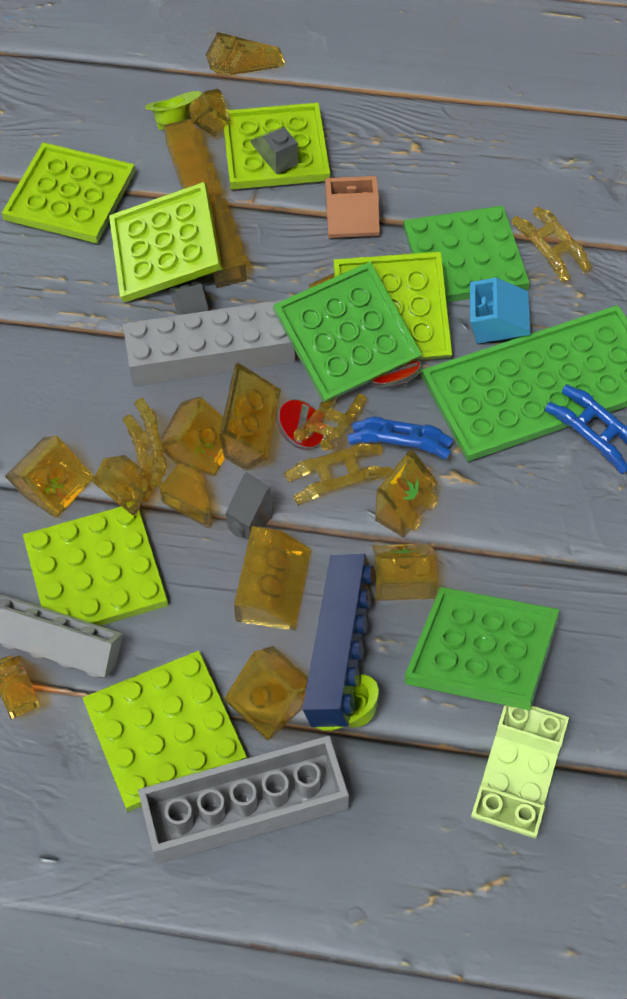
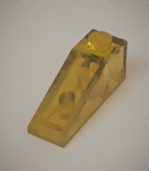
(239, 55)

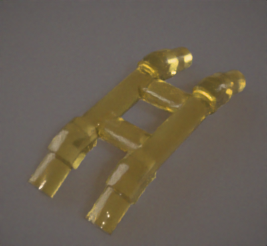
(552, 253)
(326, 411)
(155, 461)
(327, 482)

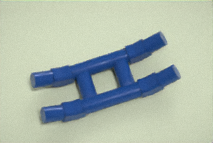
(579, 424)
(420, 436)

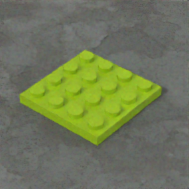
(249, 168)
(69, 192)
(164, 242)
(417, 292)
(96, 567)
(162, 726)

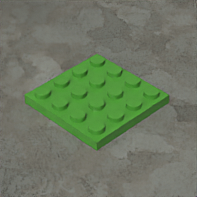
(472, 248)
(346, 332)
(483, 648)

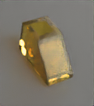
(16, 687)

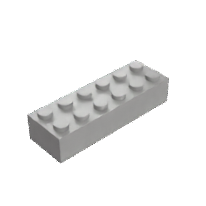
(206, 343)
(243, 799)

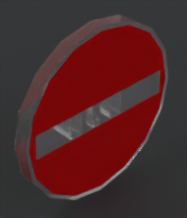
(398, 376)
(290, 417)

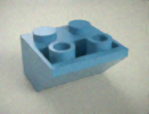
(498, 310)

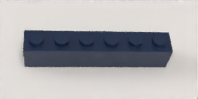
(339, 641)

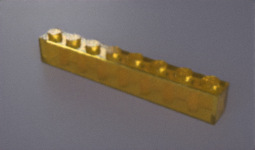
(192, 168)

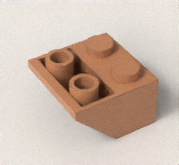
(352, 206)

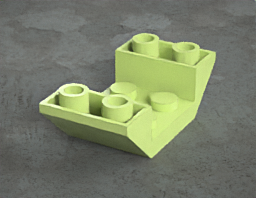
(520, 769)

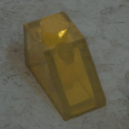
(210, 112)
(122, 482)
(187, 494)

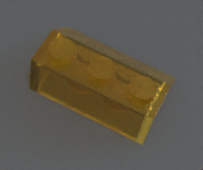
(248, 418)
(271, 579)

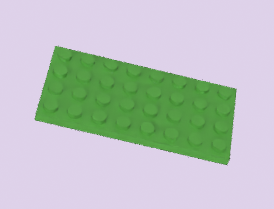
(503, 390)

